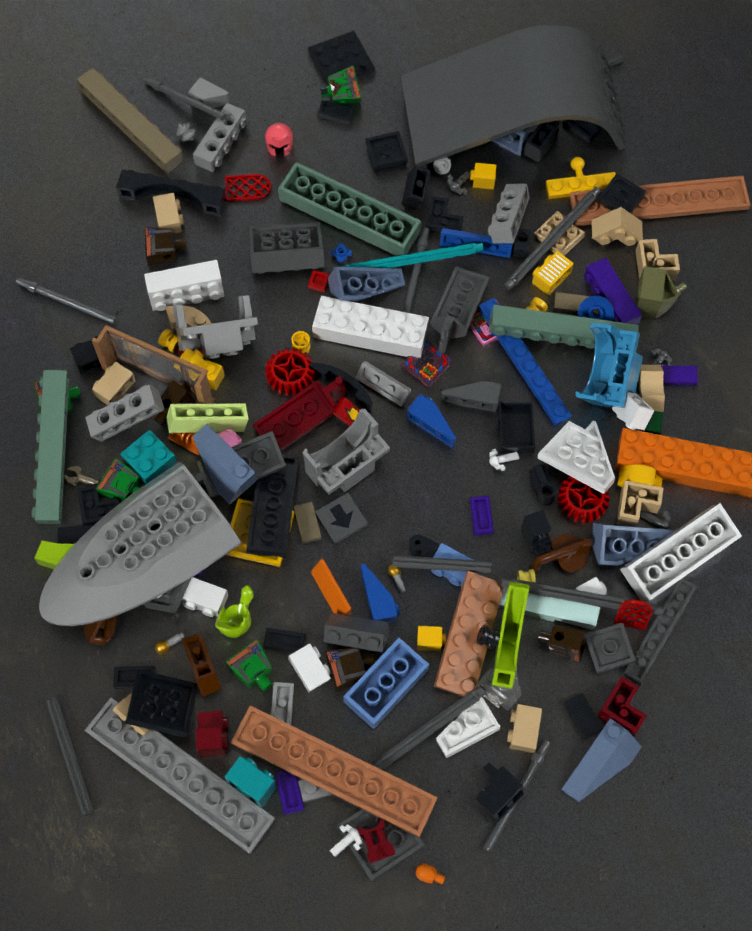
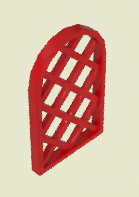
(242, 198)
(636, 624)

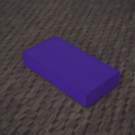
(680, 375)
(481, 515)
(289, 792)

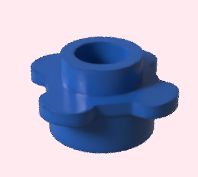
(341, 257)

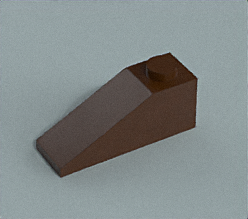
(201, 664)

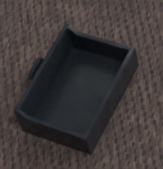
(516, 427)

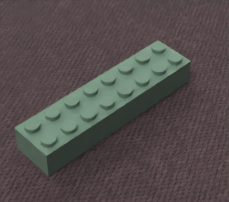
(349, 210)

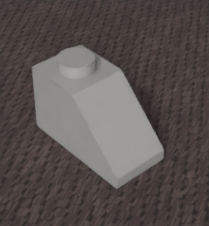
(209, 93)

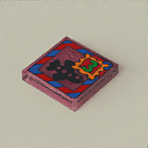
(429, 366)

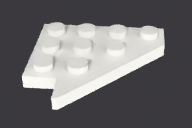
(580, 455)

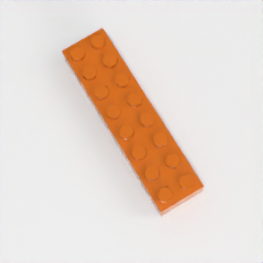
(687, 461)

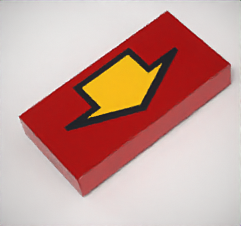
(346, 411)

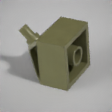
(656, 292)

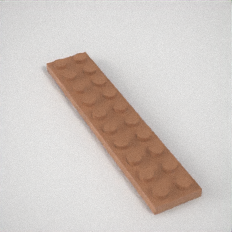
(677, 199)
(334, 771)

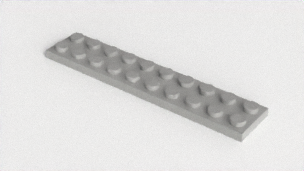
(183, 778)

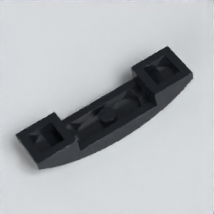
(324, 372)

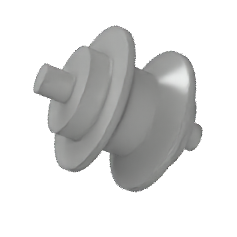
(186, 133)
(442, 165)

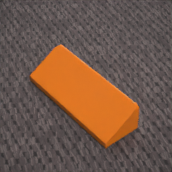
(330, 589)

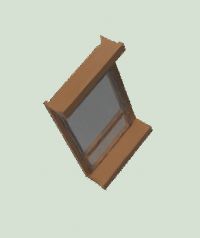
(120, 347)

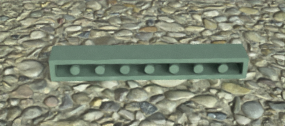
(547, 326)
(51, 447)

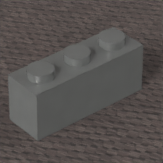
(356, 632)

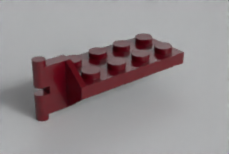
(302, 412)

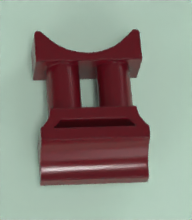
(377, 851)

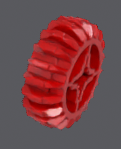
(276, 367)
(567, 492)

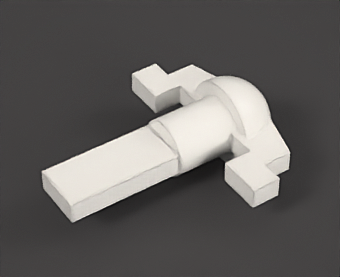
(496, 460)
(353, 834)

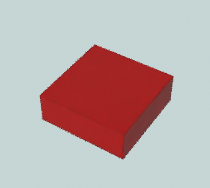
(318, 281)

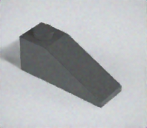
(477, 395)

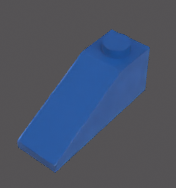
(428, 417)
(379, 599)

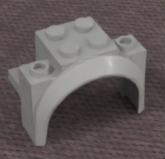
(218, 337)
(347, 457)

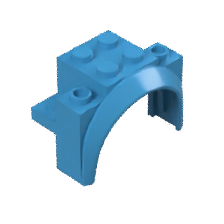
(614, 366)

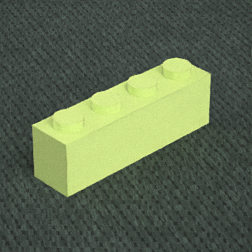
(192, 417)

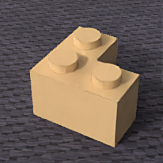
(617, 225)
(648, 255)
(637, 498)

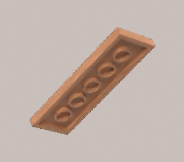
(462, 655)

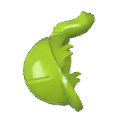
(236, 618)

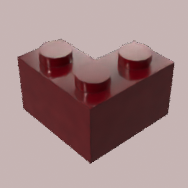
(619, 708)
(211, 735)

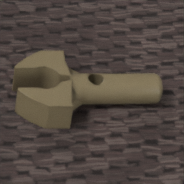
(80, 478)

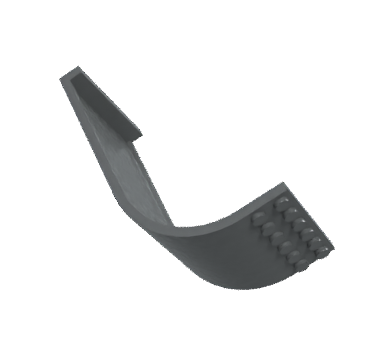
(507, 87)

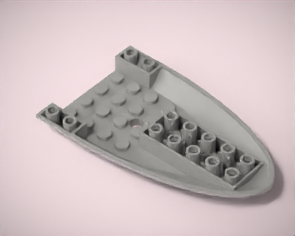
(153, 563)

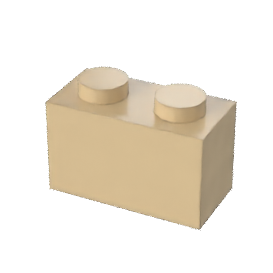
(167, 212)
(113, 384)
(525, 728)

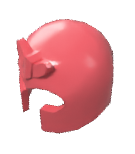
(279, 135)

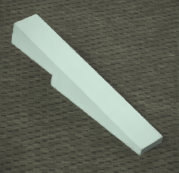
(559, 609)

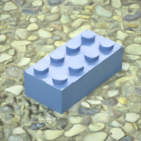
(386, 683)

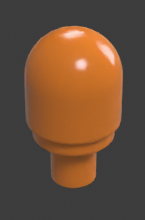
(429, 874)

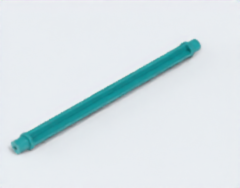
(420, 257)

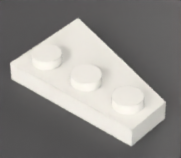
(468, 728)

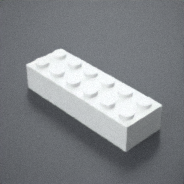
(370, 327)
(680, 552)

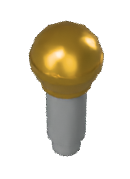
(395, 573)
(163, 646)

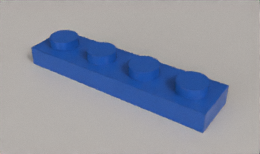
(453, 238)

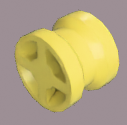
(526, 576)

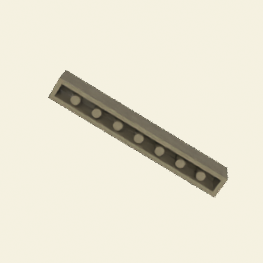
(130, 120)

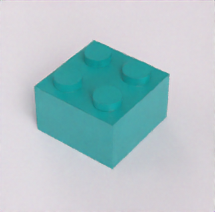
(148, 457)
(250, 781)

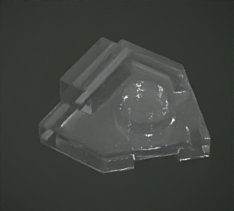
(499, 695)

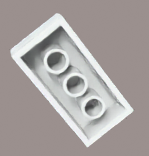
(184, 285)

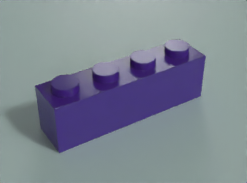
(608, 285)

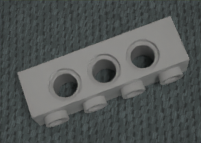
(219, 138)
(509, 213)
(112, 418)

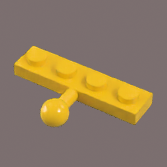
(562, 187)

